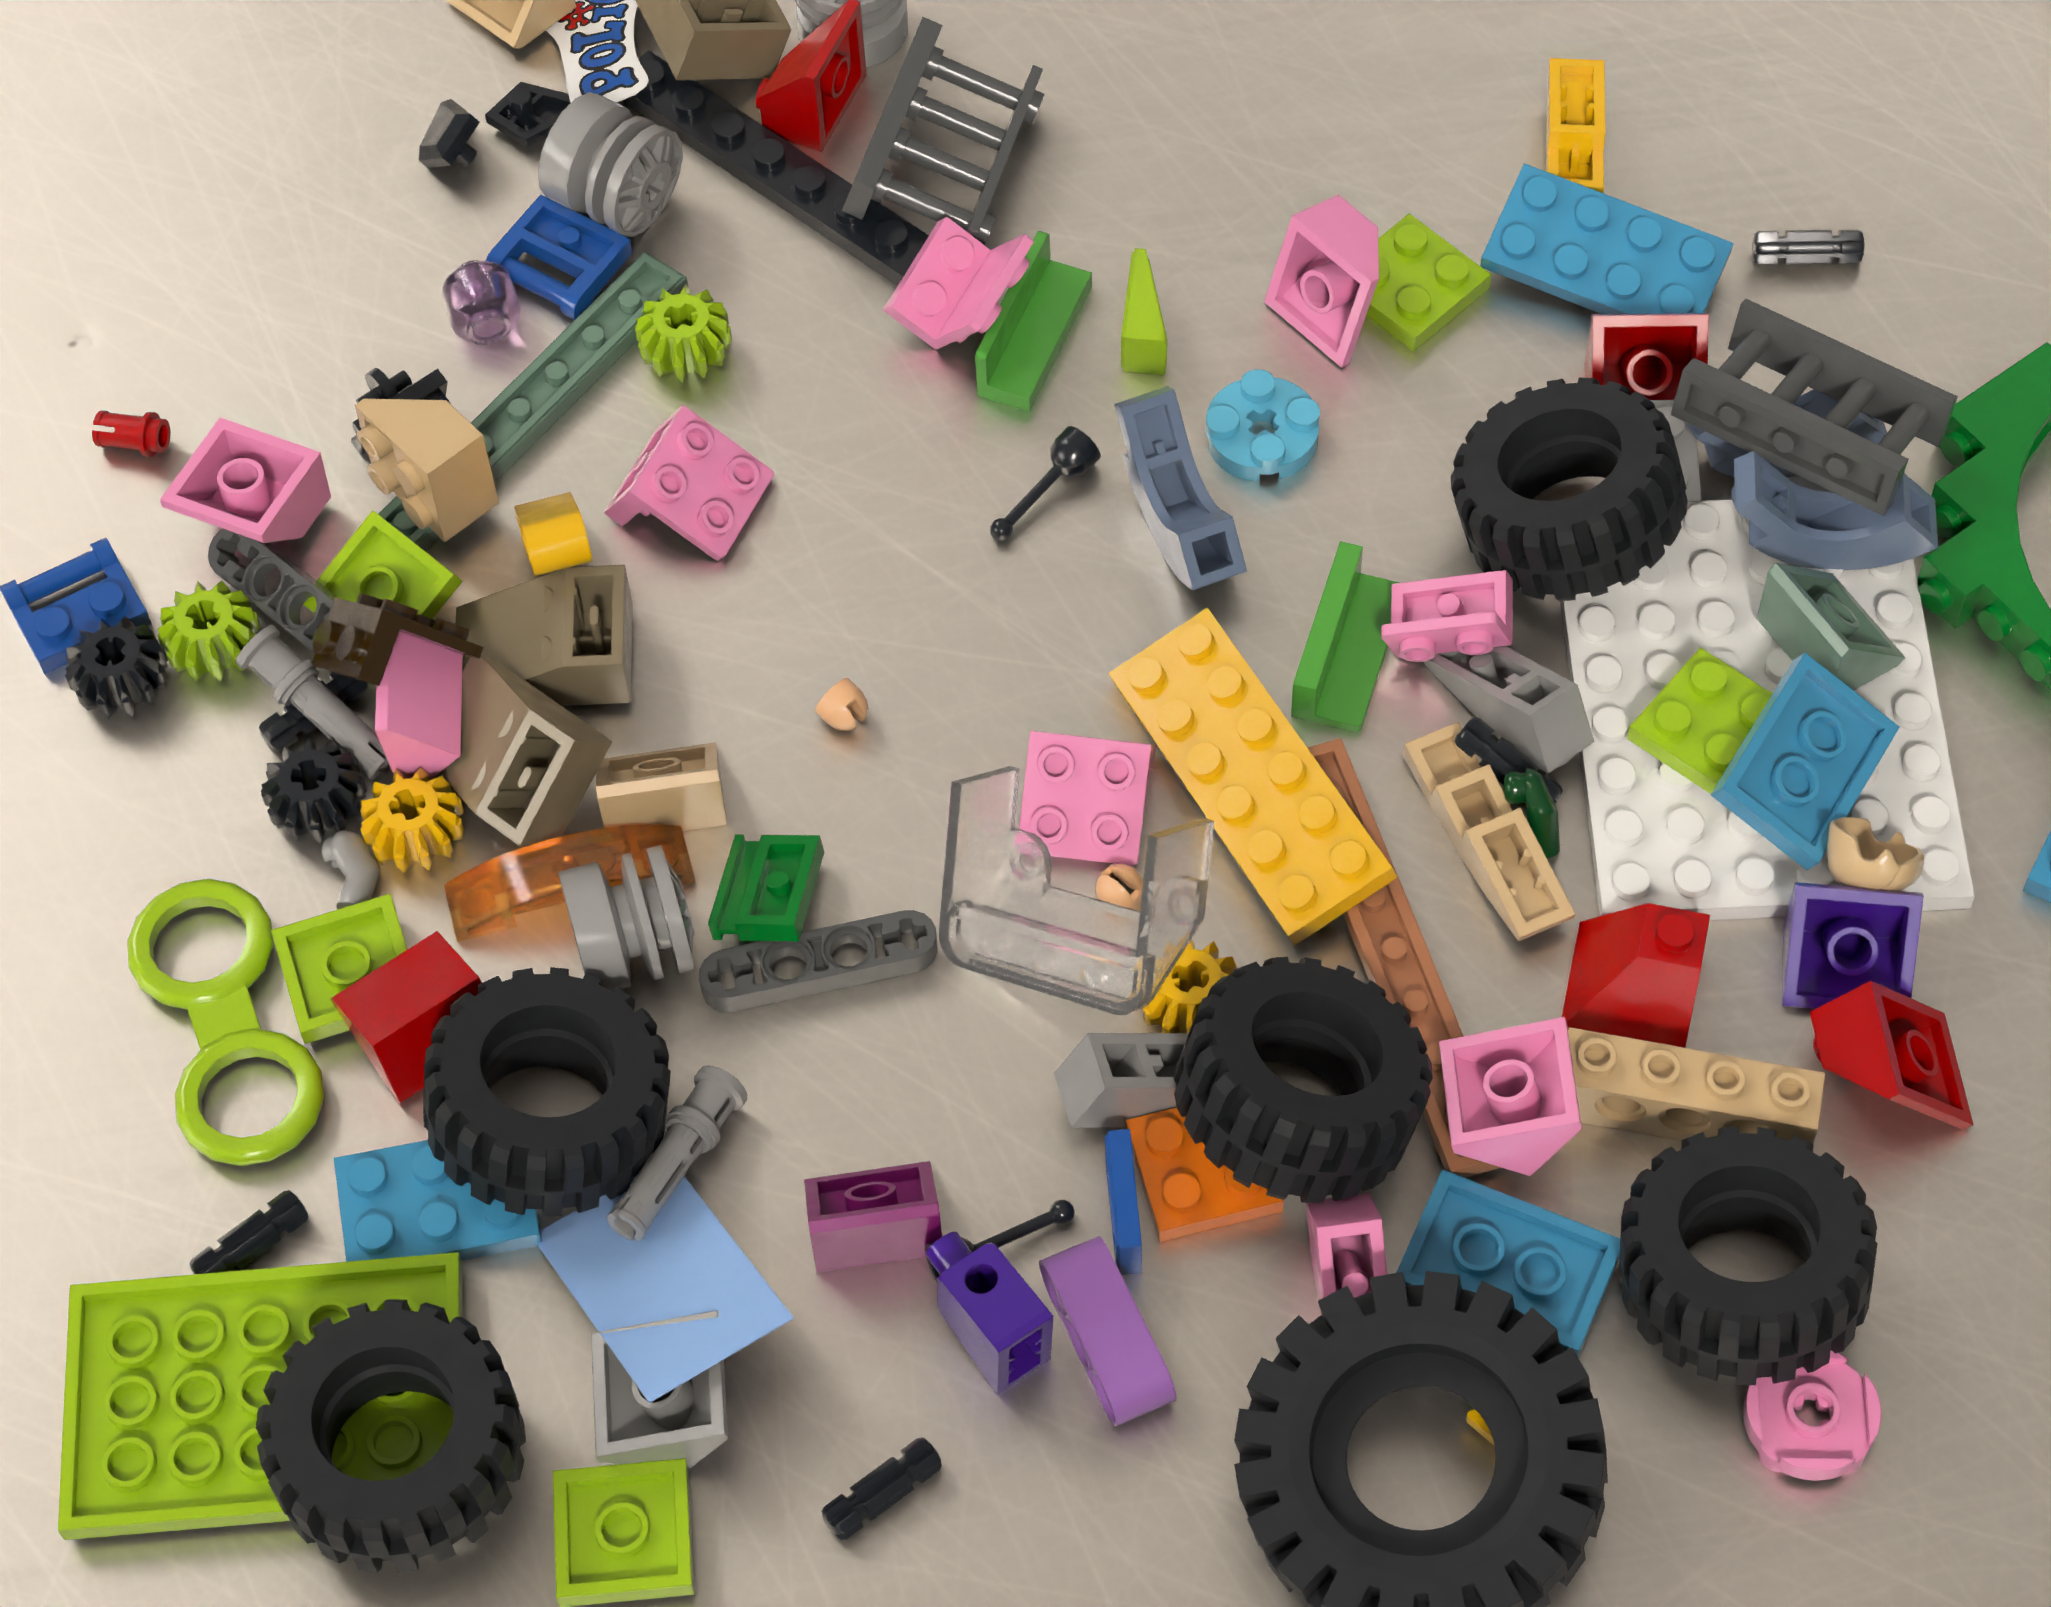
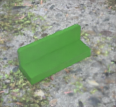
(1030, 328)
(1343, 645)

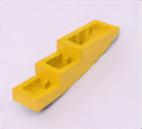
(1576, 121)

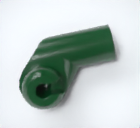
(1541, 811)

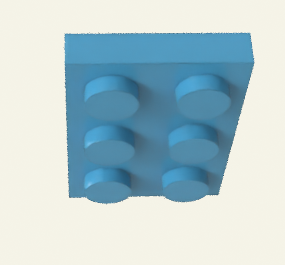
(1805, 760)
(407, 1206)
(1517, 1248)

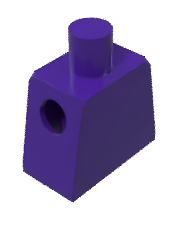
(991, 1310)

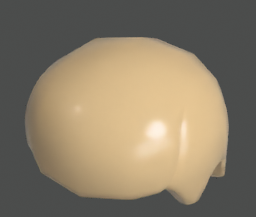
(1865, 862)

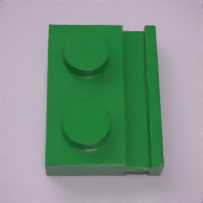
(767, 888)

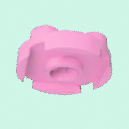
(1821, 1450)

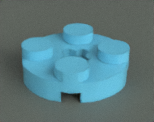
(1262, 399)

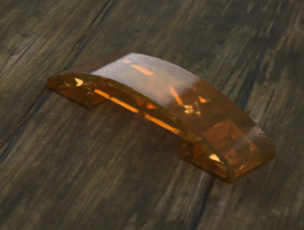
(528, 877)

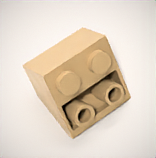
(428, 461)

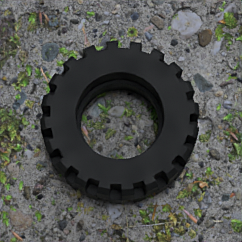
(1557, 437)
(550, 1024)
(1284, 1134)
(1732, 1323)
(356, 1364)

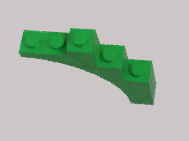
(1983, 563)

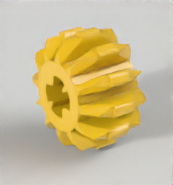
(412, 820)
(1185, 988)

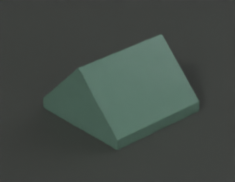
(1819, 617)

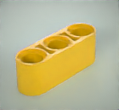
(553, 533)

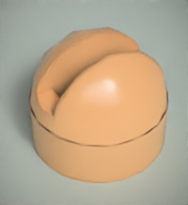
(842, 705)
(1111, 891)

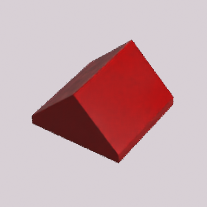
(1645, 350)
(400, 1006)

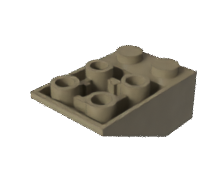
(718, 37)
(561, 633)
(521, 755)

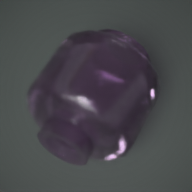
(481, 302)

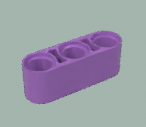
(1107, 1331)

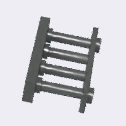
(911, 101)
(1801, 440)

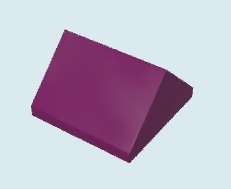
(872, 1216)

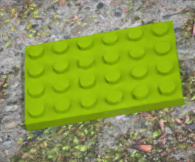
(173, 1381)

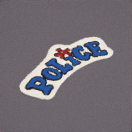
(600, 49)

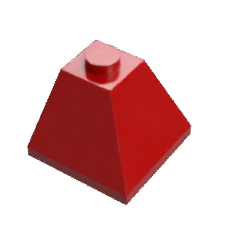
(816, 81)
(1637, 973)
(1893, 1050)

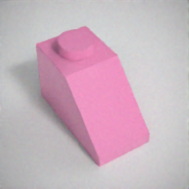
(1346, 1244)

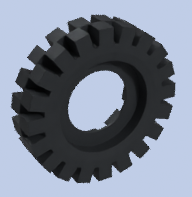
(1444, 1338)

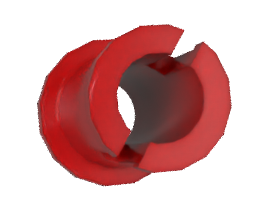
(141, 433)

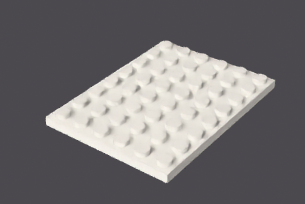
(1670, 839)

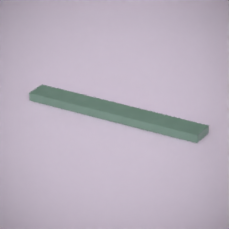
(560, 375)

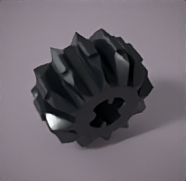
(116, 667)
(313, 790)

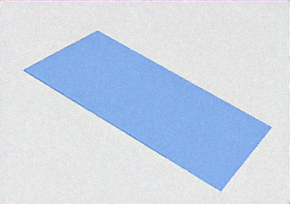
(676, 1271)

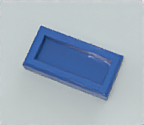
(1123, 1202)

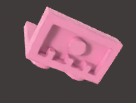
(956, 284)
(693, 483)
(1086, 796)

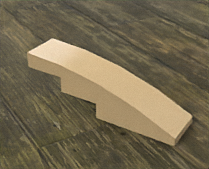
(1488, 834)

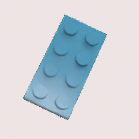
(1602, 250)

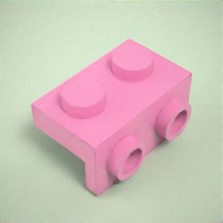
(1450, 616)

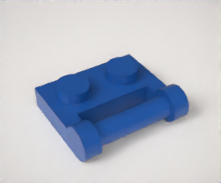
(567, 243)
(58, 624)

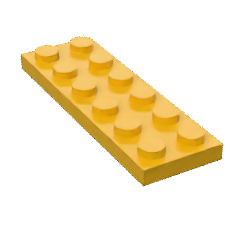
(1252, 777)

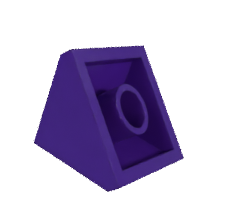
(1845, 939)

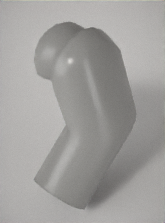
(356, 862)

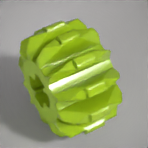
(683, 333)
(207, 630)

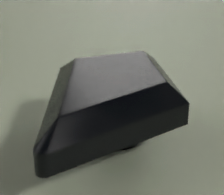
(527, 112)
(448, 137)

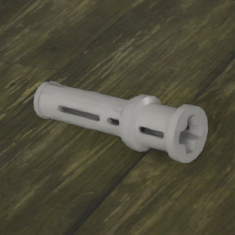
(297, 684)
(690, 1131)

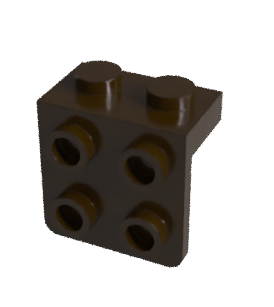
(362, 634)

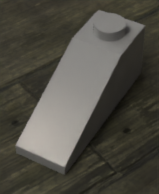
(1520, 701)
(1119, 1077)

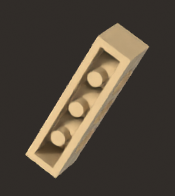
(1689, 1091)

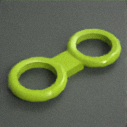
(225, 1022)

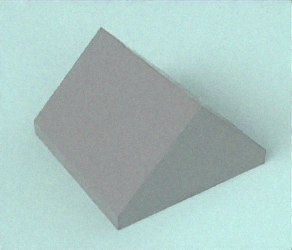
(675, 1426)

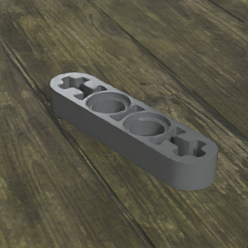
(293, 590)
(821, 971)

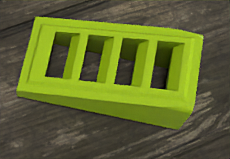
(1143, 325)

